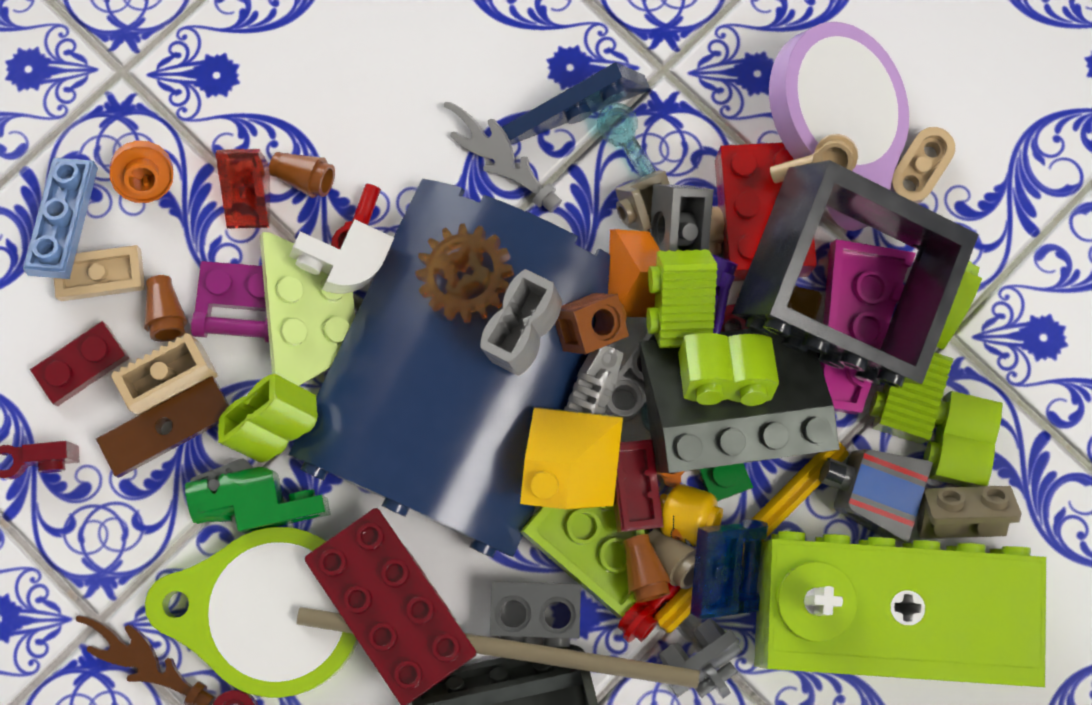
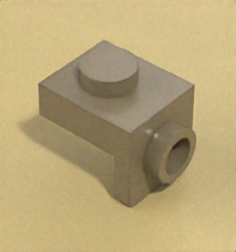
(636, 200)

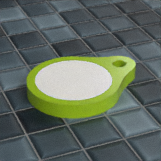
(247, 614)

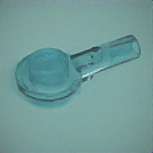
(618, 126)

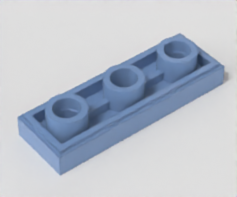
(60, 218)

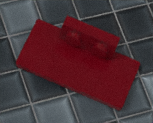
(390, 606)

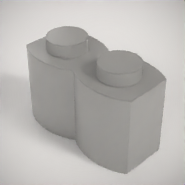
(527, 314)

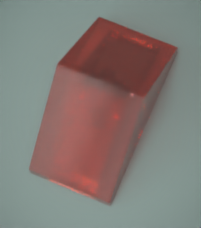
(244, 187)

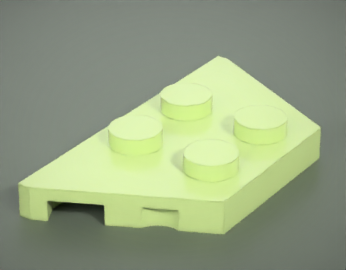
(302, 318)

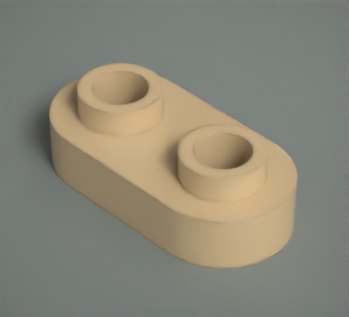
(919, 167)

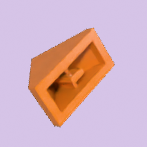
(630, 259)

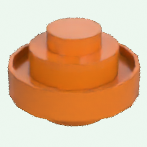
(141, 171)

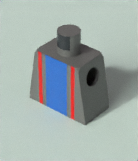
(878, 490)

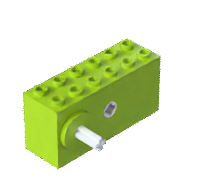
(958, 618)

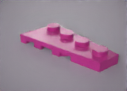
(859, 302)

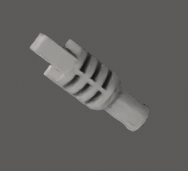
(595, 381)

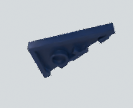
(577, 103)

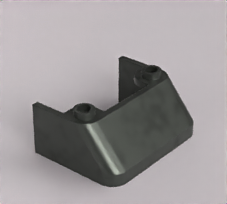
(513, 683)

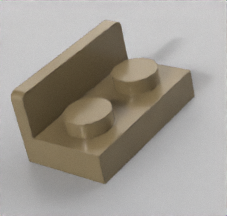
(967, 512)

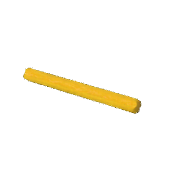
(773, 513)

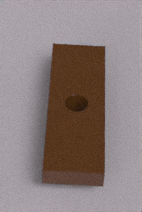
(141, 437)

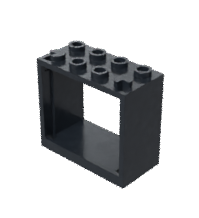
(925, 299)

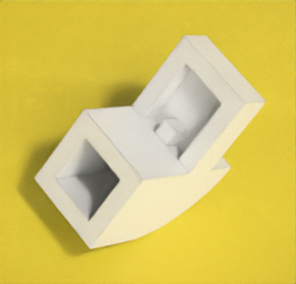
(350, 265)

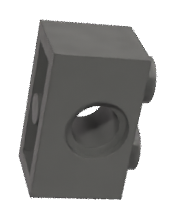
(681, 217)

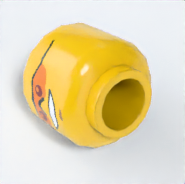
(687, 510)

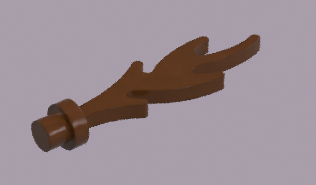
(143, 656)

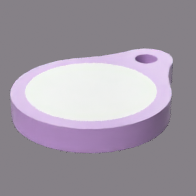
(843, 85)

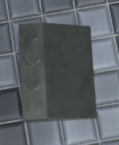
(728, 433)

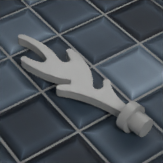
(501, 151)

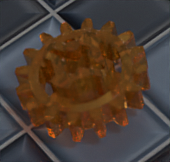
(448, 265)

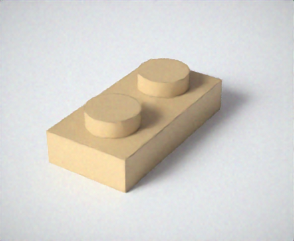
(103, 274)

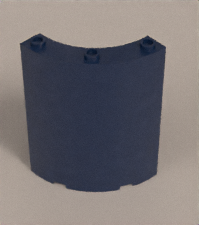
(416, 399)

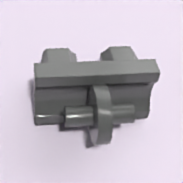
(717, 650)

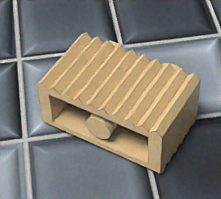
(163, 374)

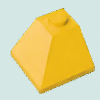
(571, 459)

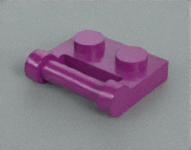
(229, 287)

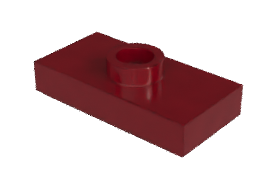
(637, 489)

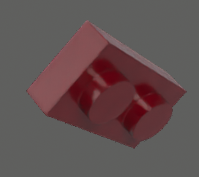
(79, 363)

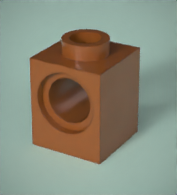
(575, 323)

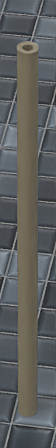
(539, 654)

